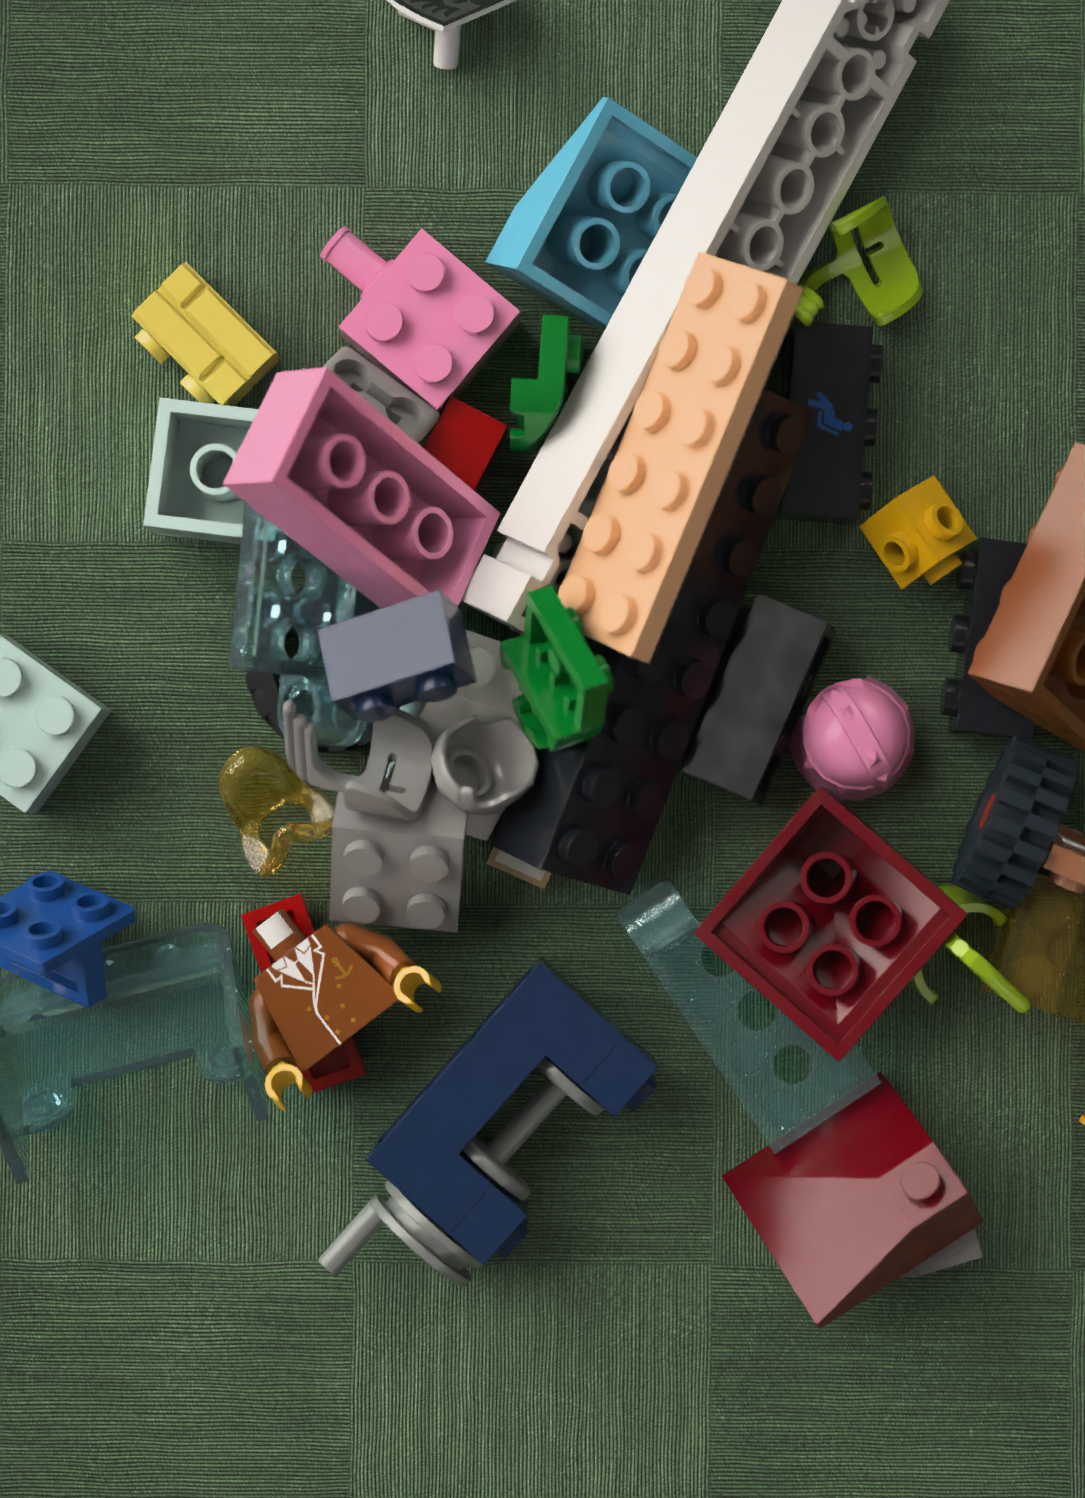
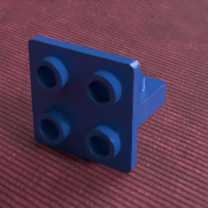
(55, 935)

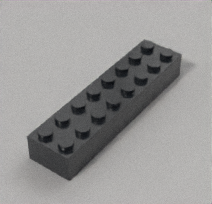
(604, 796)

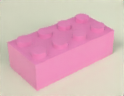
(359, 491)

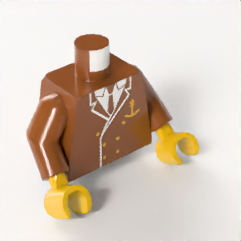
(322, 994)

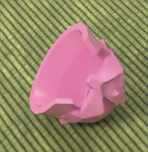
(854, 739)

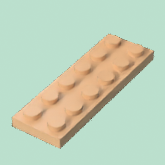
(677, 452)

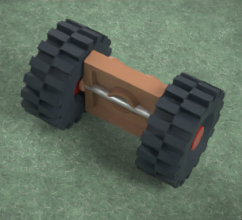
(1020, 827)

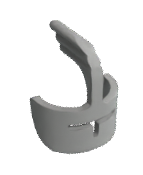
(394, 739)

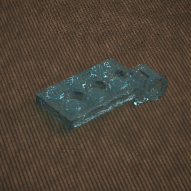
(270, 607)
(780, 1110)

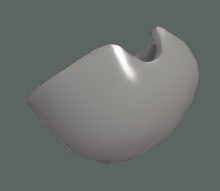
(484, 764)

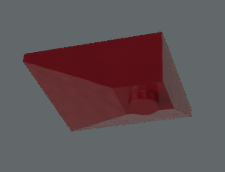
(830, 923)
(853, 1203)

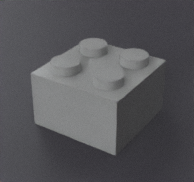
(399, 868)

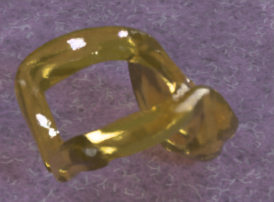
(255, 785)

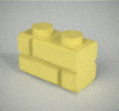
(204, 338)

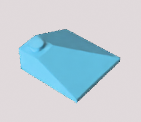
(593, 213)

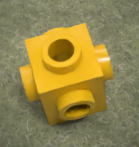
(919, 534)

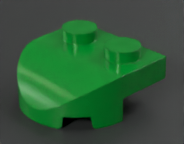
(542, 399)
(557, 673)

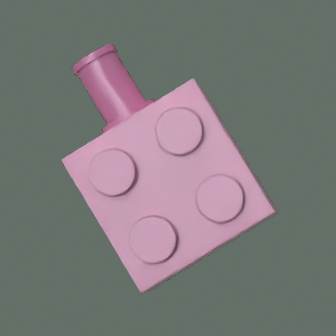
(421, 314)

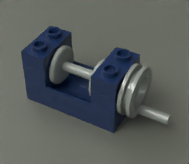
(447, 1187)

